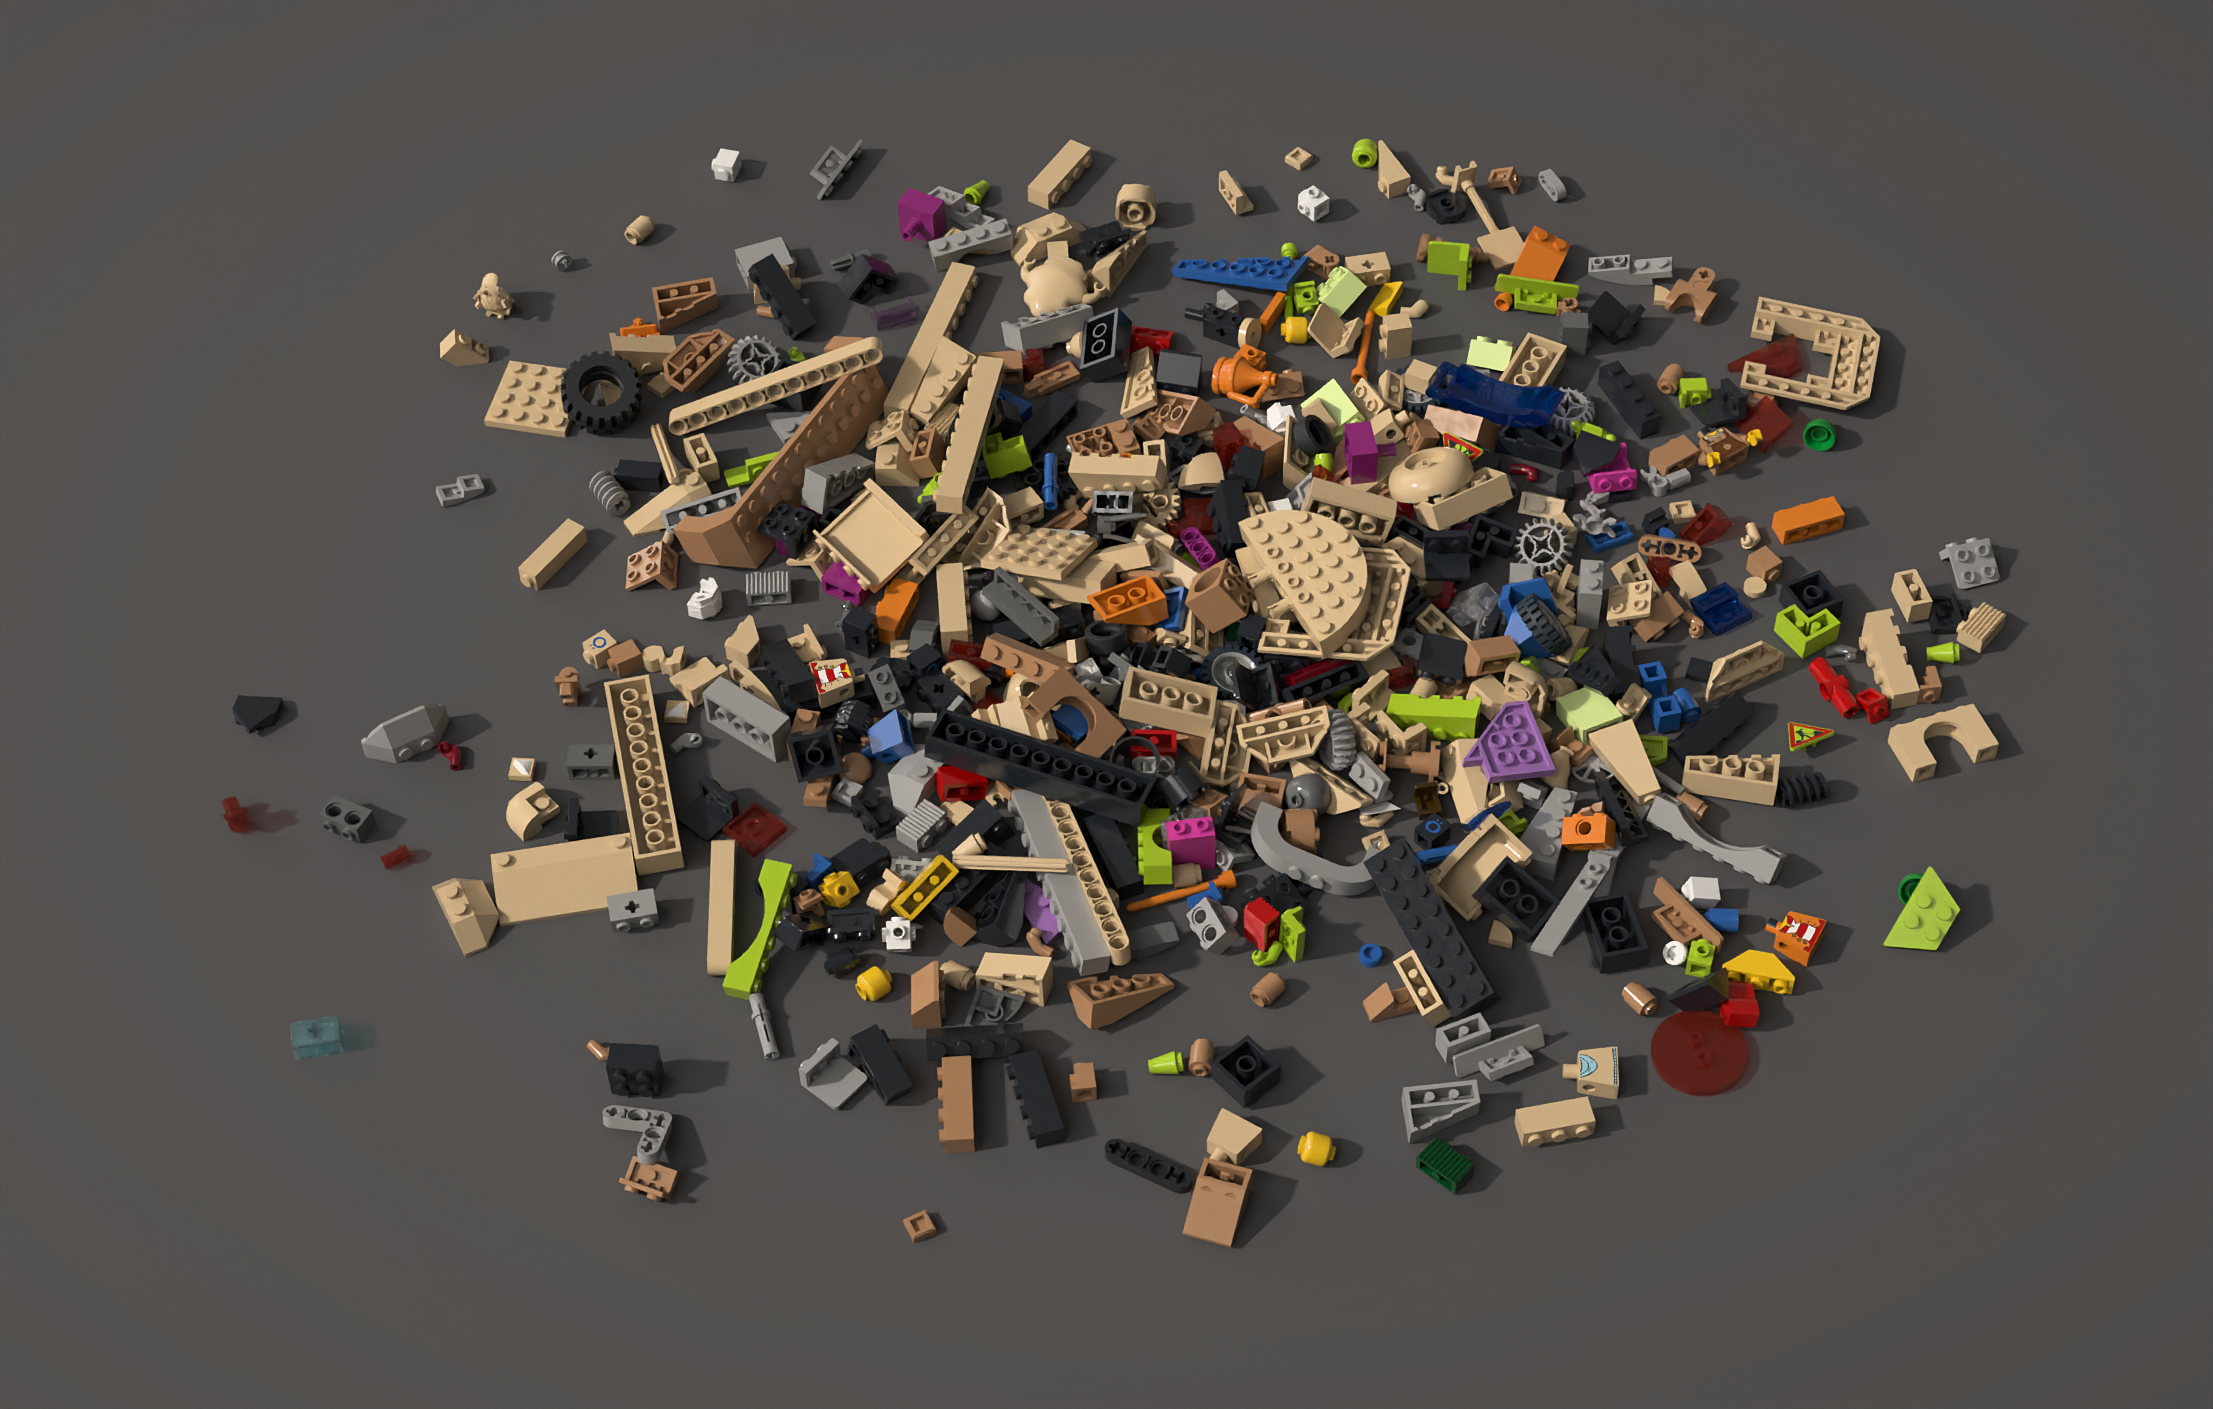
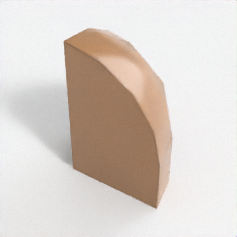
(959, 925)

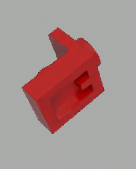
(1874, 704)

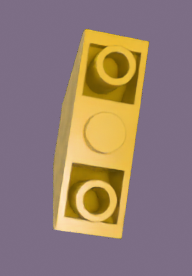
(1762, 970)

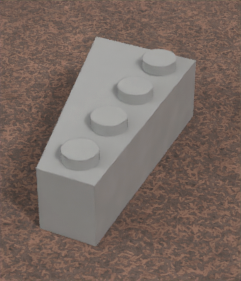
(1047, 329)
(835, 481)

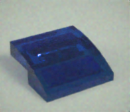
(1720, 609)
(1475, 820)

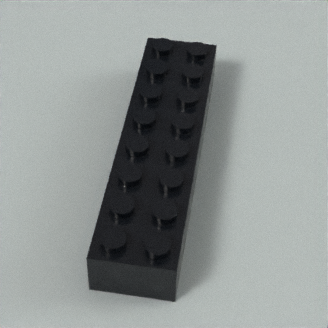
(1431, 930)

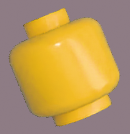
(1295, 330)
(873, 984)
(1316, 1149)

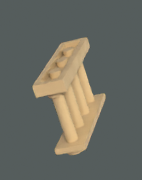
(937, 546)

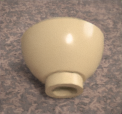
(1075, 345)

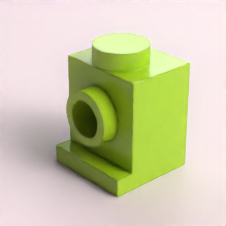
(1300, 293)
(1693, 391)
(1702, 955)

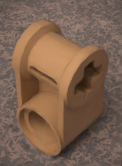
(1321, 261)

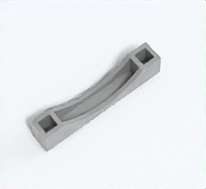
(1673, 816)

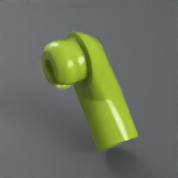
(1263, 959)

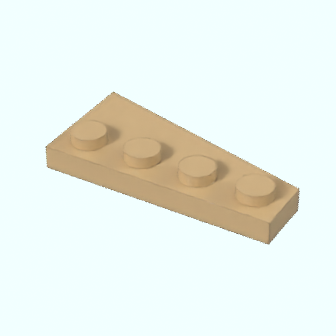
(1140, 385)

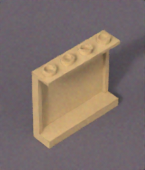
(872, 538)

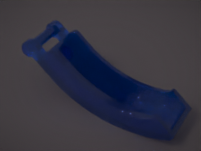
(1493, 399)

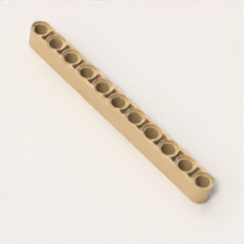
(782, 378)
(1090, 881)

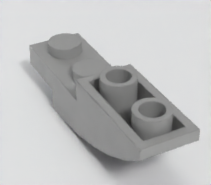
(1623, 270)

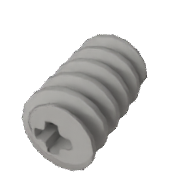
(609, 493)

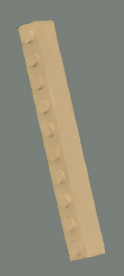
(939, 321)
(969, 435)

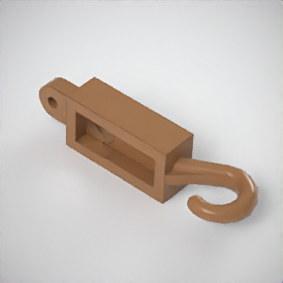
(1072, 518)

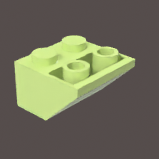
(1340, 290)
(1489, 354)

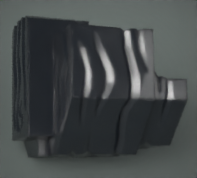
(853, 720)

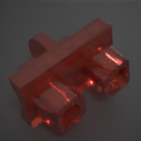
(234, 814)

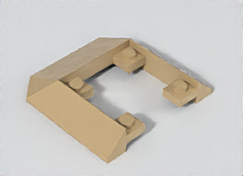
(1846, 337)
(1377, 631)

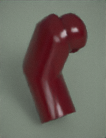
(1524, 469)
(451, 752)

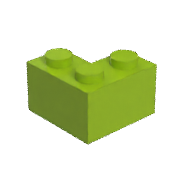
(1005, 456)
(1804, 633)

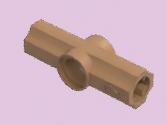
(1280, 708)

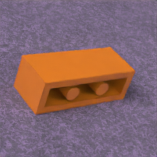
(1808, 520)
(896, 608)

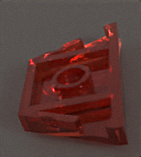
(1780, 358)

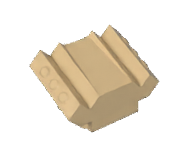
(1012, 717)

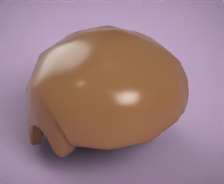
(856, 768)

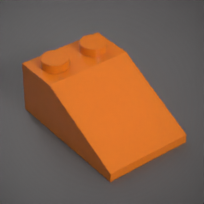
(1540, 256)
(1131, 603)

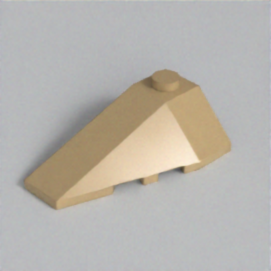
(649, 518)
(1466, 784)

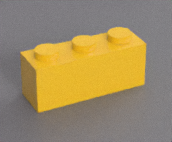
(924, 888)

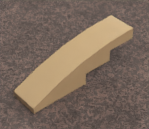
(750, 682)

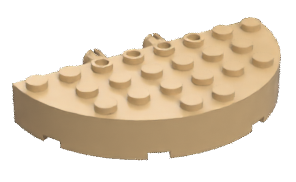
(1315, 571)

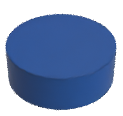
(1370, 955)

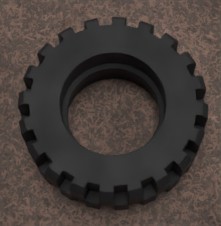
(595, 368)

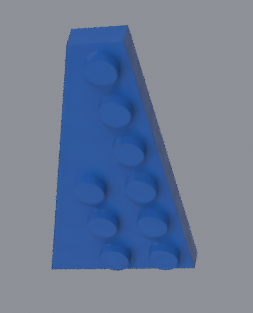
(1252, 272)

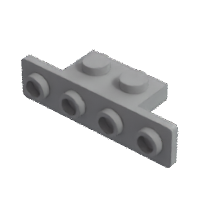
(831, 165)
(1501, 1055)

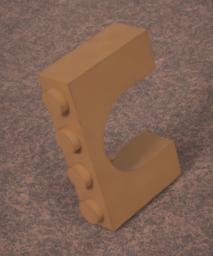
(1065, 690)

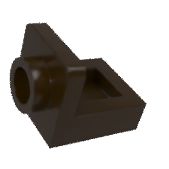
(1426, 800)

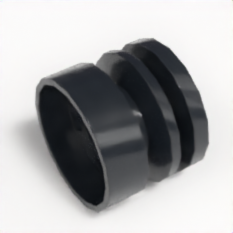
(1413, 604)

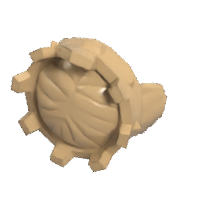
(493, 298)

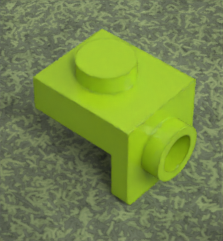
(1513, 823)

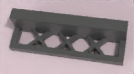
(1020, 608)

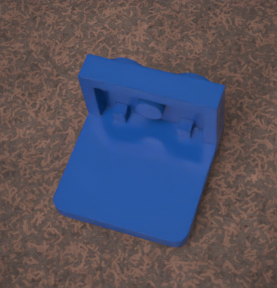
(1516, 592)

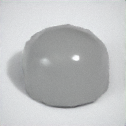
(983, 608)

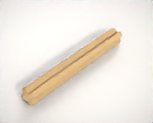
(665, 454)
(1010, 863)

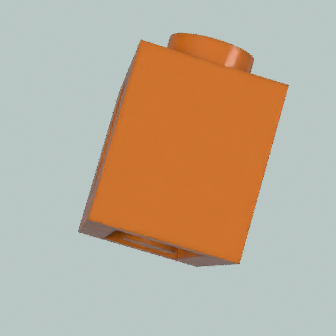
(1599, 838)

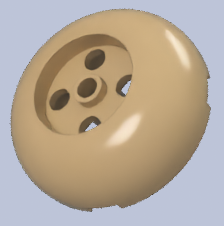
(1429, 474)

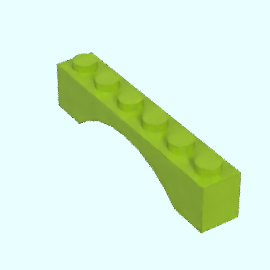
(746, 972)

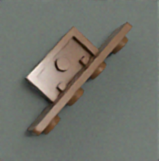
(1681, 919)

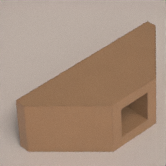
(1419, 434)

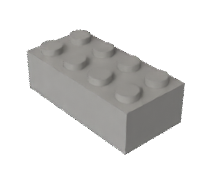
(747, 718)

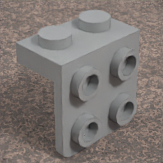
(1971, 562)
(831, 1075)

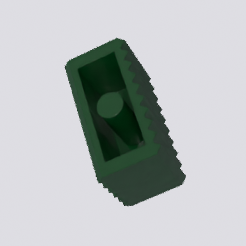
(1445, 1165)

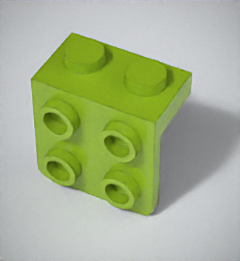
(1451, 260)

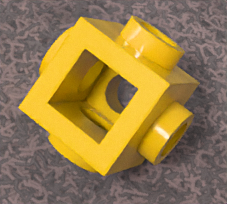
(838, 889)

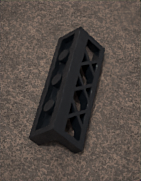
(1612, 808)

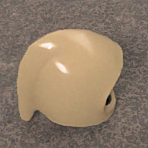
(1019, 686)

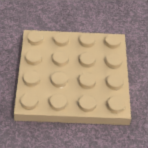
(530, 400)
(1040, 552)

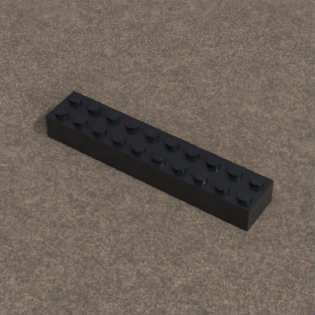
(1040, 767)

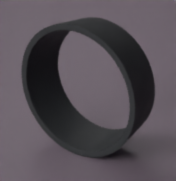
(1135, 740)

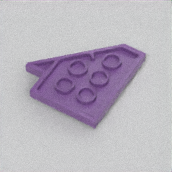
(1511, 746)

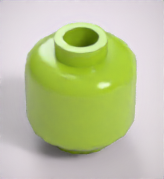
(1365, 153)

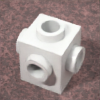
(1313, 203)
(902, 943)

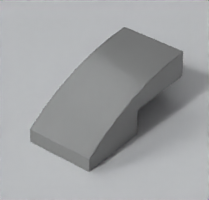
(464, 489)

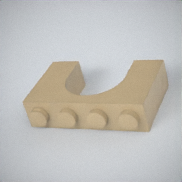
(1961, 723)

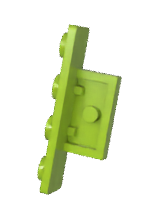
(1534, 293)
(749, 472)

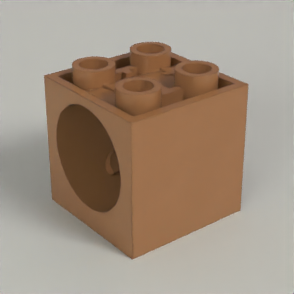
(1219, 595)

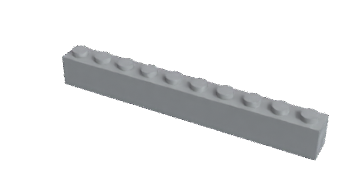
(1061, 888)

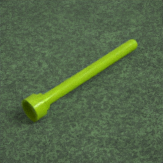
(1291, 250)

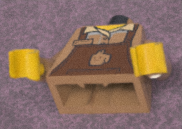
(1724, 449)

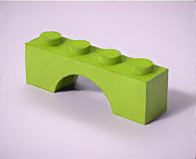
(1154, 861)

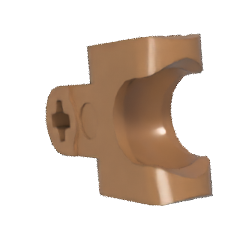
(1695, 293)

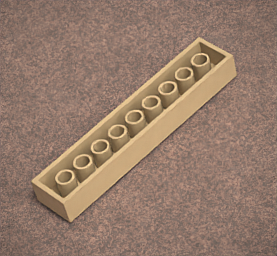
(643, 775)

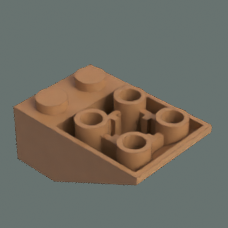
(1106, 440)
(1218, 1202)

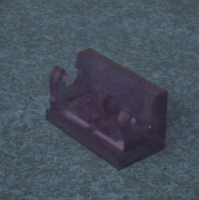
(894, 316)

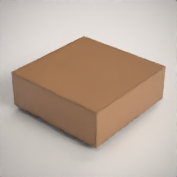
(919, 1226)

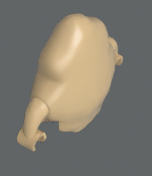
(1057, 285)

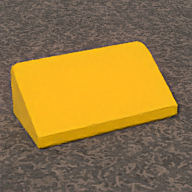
(1386, 298)

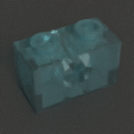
(316, 1037)

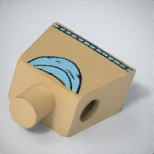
(1595, 1072)

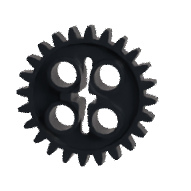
(1034, 478)

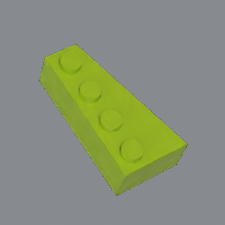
(1443, 717)

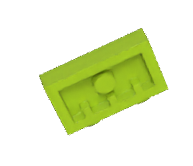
(1293, 933)

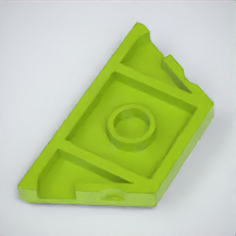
(1925, 916)

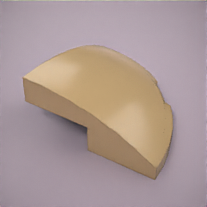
(1201, 471)

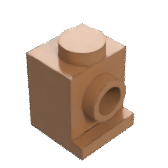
(1083, 1082)

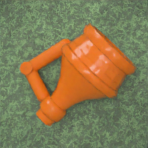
(1237, 376)

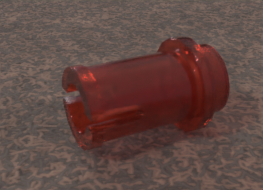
(395, 856)

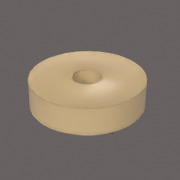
(1249, 332)

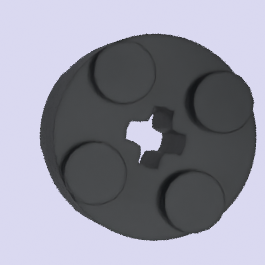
(1182, 787)

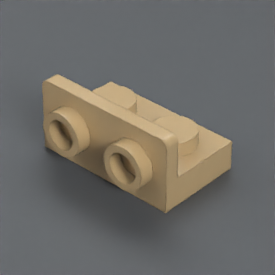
(1234, 194)
(807, 646)

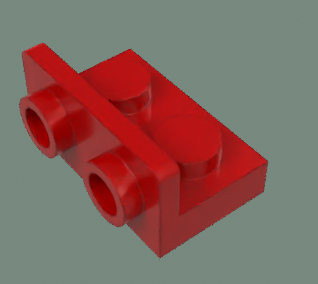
(1153, 338)

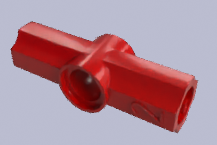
(1834, 688)

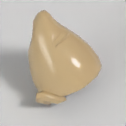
(1562, 765)

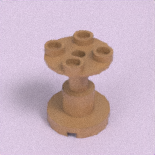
(1420, 762)

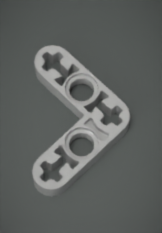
(622, 1118)

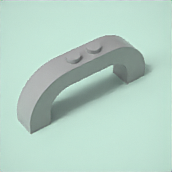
(1304, 865)

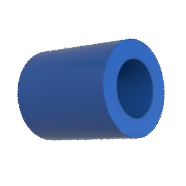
(1688, 705)
(1723, 919)

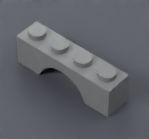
(992, 236)

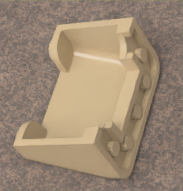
(1473, 862)

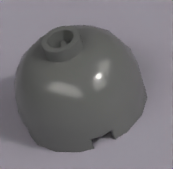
(1308, 792)

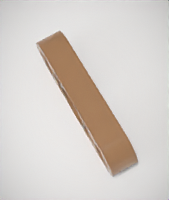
(1654, 540)

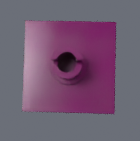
(921, 216)
(1363, 453)

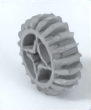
(753, 347)
(1577, 407)
(1548, 538)
(1339, 743)

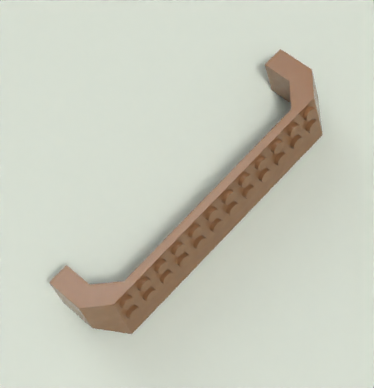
(826, 434)

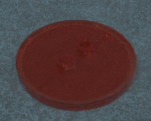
(1699, 1053)

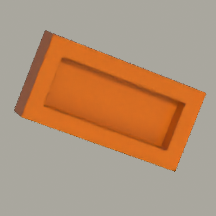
(1272, 312)

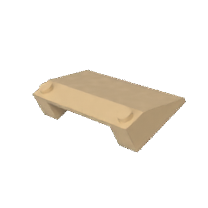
(562, 878)

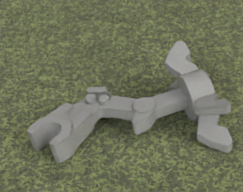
(1594, 524)

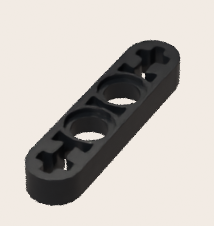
(1150, 1162)

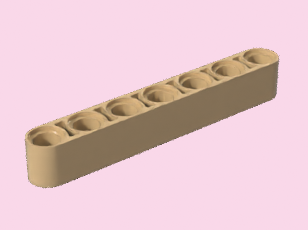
(721, 907)

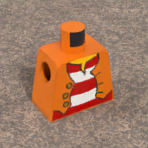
(1797, 935)

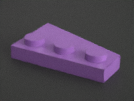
(1039, 914)

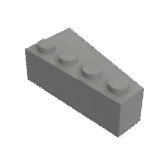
(1545, 833)

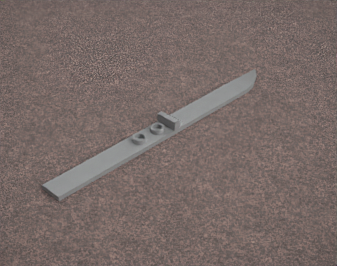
(1581, 893)

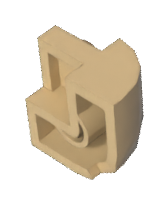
(967, 678)
(1526, 684)
(530, 810)

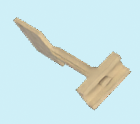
(1500, 244)

